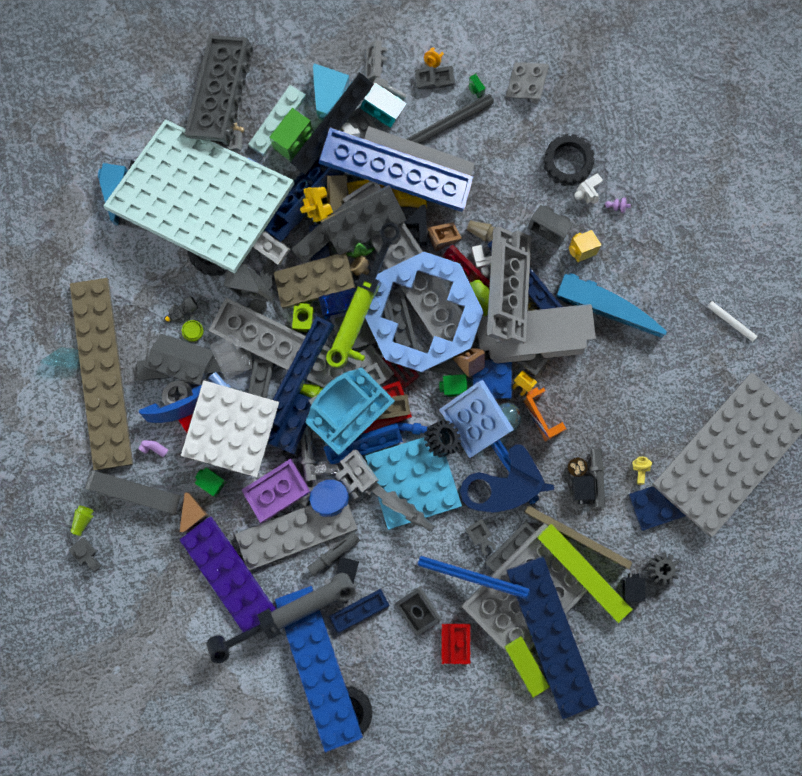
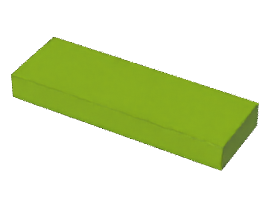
(526, 666)

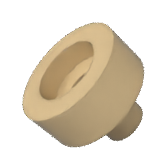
(360, 266)

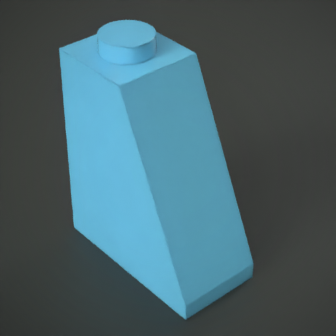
(328, 88)

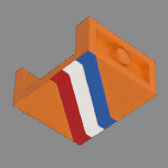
(537, 418)

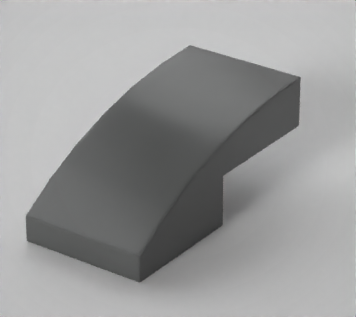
(435, 78)

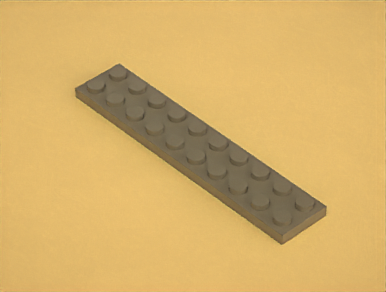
(101, 374)

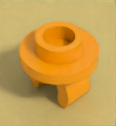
(433, 58)

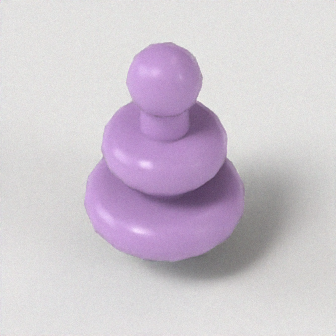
(616, 204)

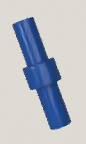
(415, 428)

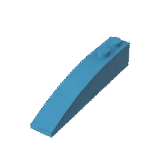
(606, 304)

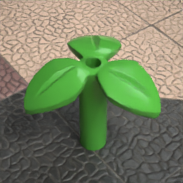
(360, 250)

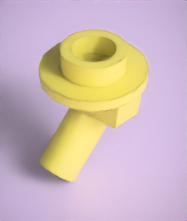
(642, 465)

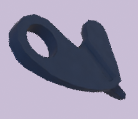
(508, 493)

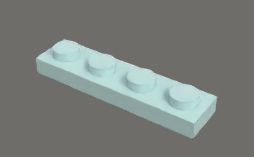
(290, 99)

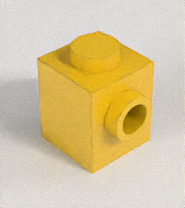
(584, 245)

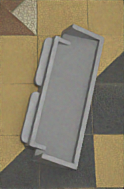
(549, 332)

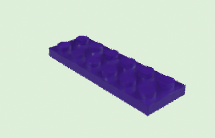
(226, 573)

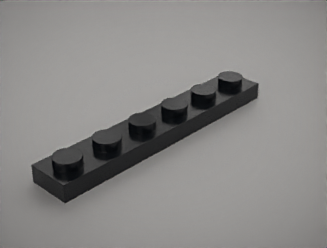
(334, 119)

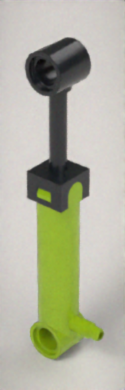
(366, 290)

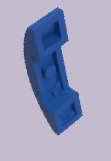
(173, 411)

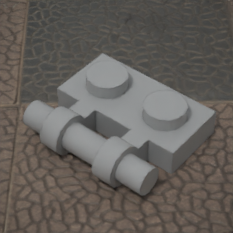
(359, 472)

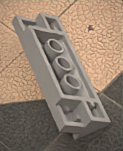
(509, 286)

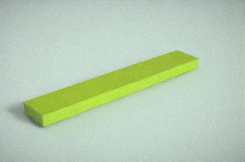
(584, 573)

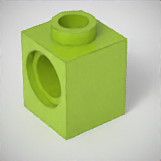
(305, 326)

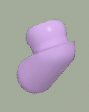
(154, 446)

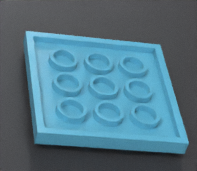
(416, 477)

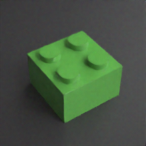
(291, 134)

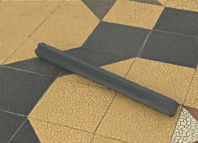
(452, 119)

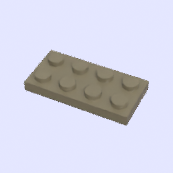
(313, 279)

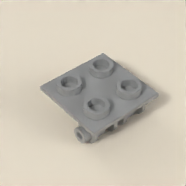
(527, 81)

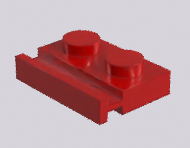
(455, 643)

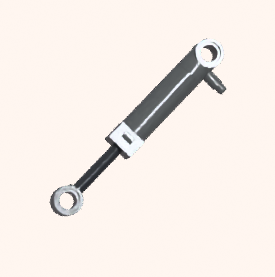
(338, 591)

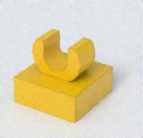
(525, 381)

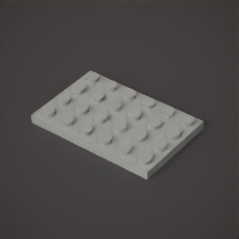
(500, 612)

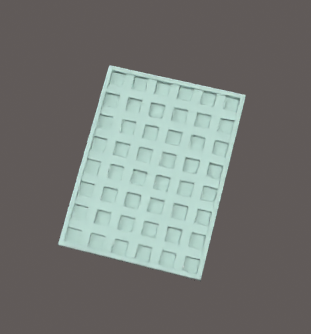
(199, 196)

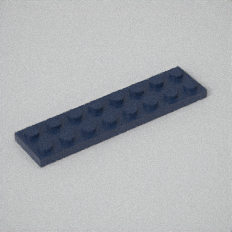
(553, 638)

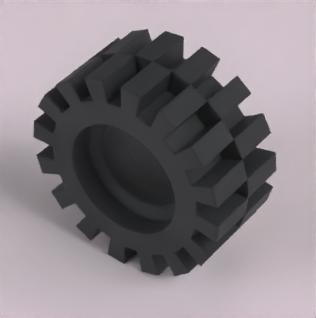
(435, 443)

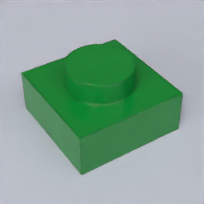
(476, 86)

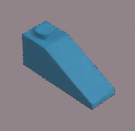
(109, 179)

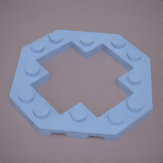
(440, 349)

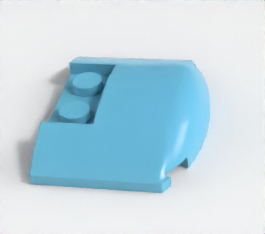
(347, 408)

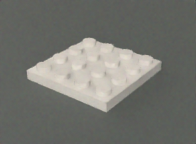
(230, 428)

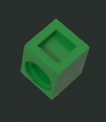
(453, 385)
(209, 481)

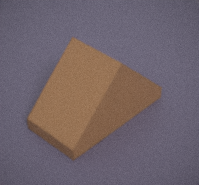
(443, 235)
(470, 361)
(191, 513)

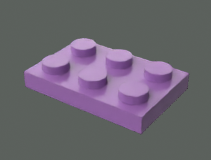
(276, 491)

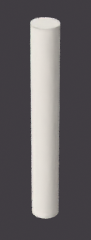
(732, 321)

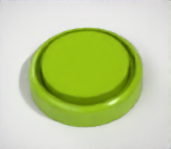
(192, 330)

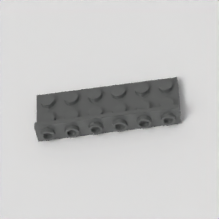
(219, 89)

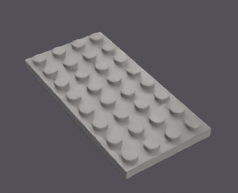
(730, 455)

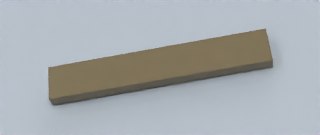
(579, 538)

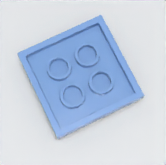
(476, 418)

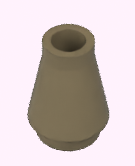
(481, 230)

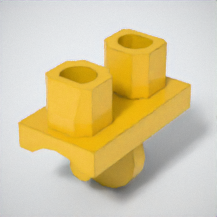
(314, 205)

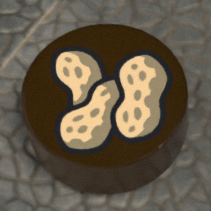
(577, 467)

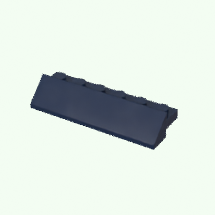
(289, 213)

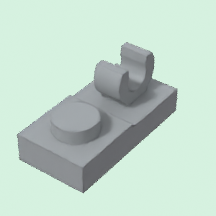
(374, 60)

